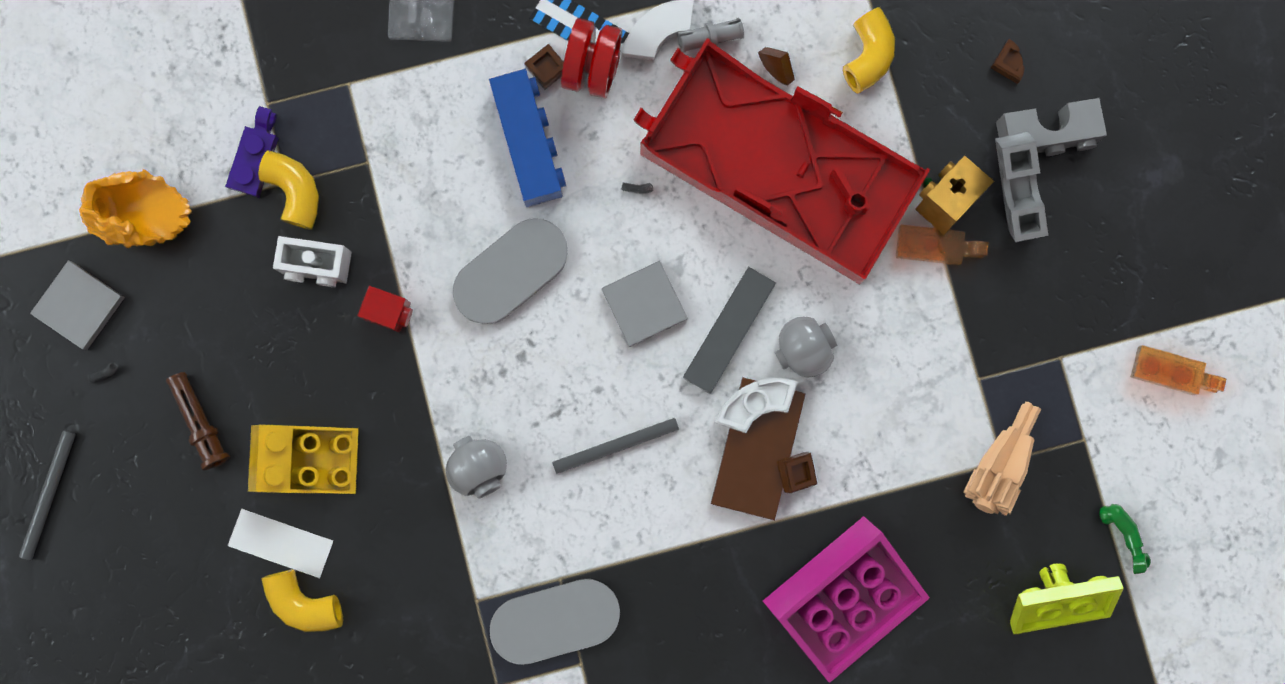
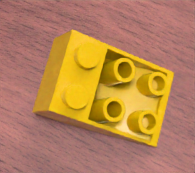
(303, 459)

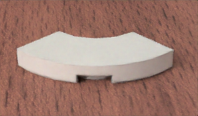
(657, 27)
(754, 400)

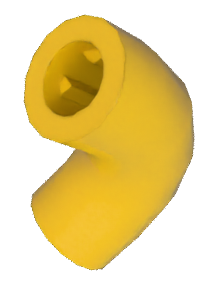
(876, 54)
(297, 184)
(297, 609)

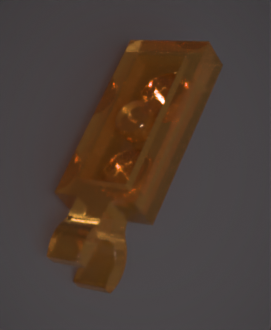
(932, 246)
(1174, 372)

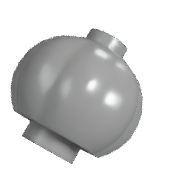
(806, 347)
(476, 467)

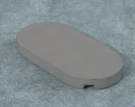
(510, 271)
(554, 621)

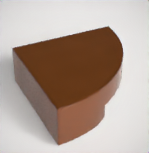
(1009, 62)
(777, 64)

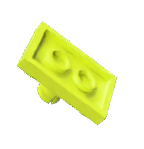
(1064, 601)

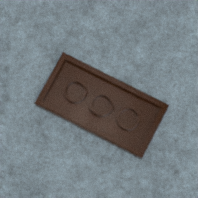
(749, 464)

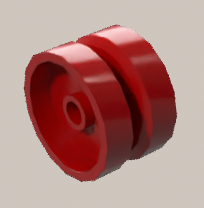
(591, 58)

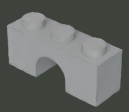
(1080, 127)
(1021, 195)

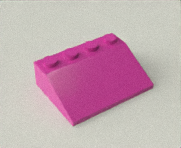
(846, 598)

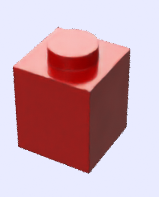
(385, 309)

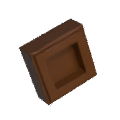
(545, 66)
(797, 472)

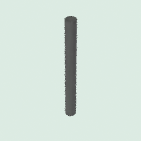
(615, 445)
(47, 495)

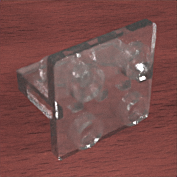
(421, 20)

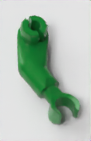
(1131, 534)

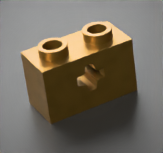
(953, 195)

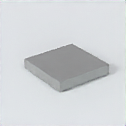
(644, 303)
(77, 305)

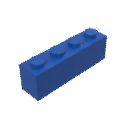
(526, 137)

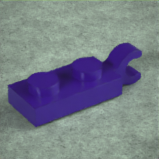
(252, 147)

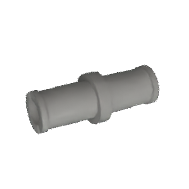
(716, 33)

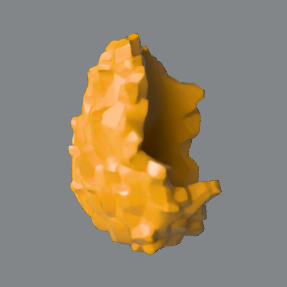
(133, 209)

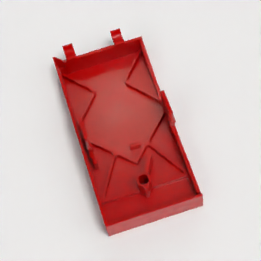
(781, 161)

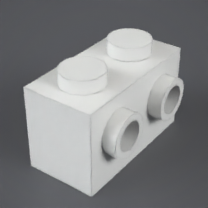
(312, 260)

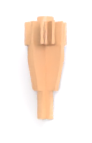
(1004, 466)

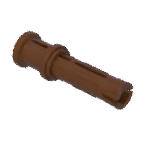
(207, 434)

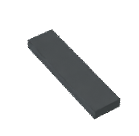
(729, 330)

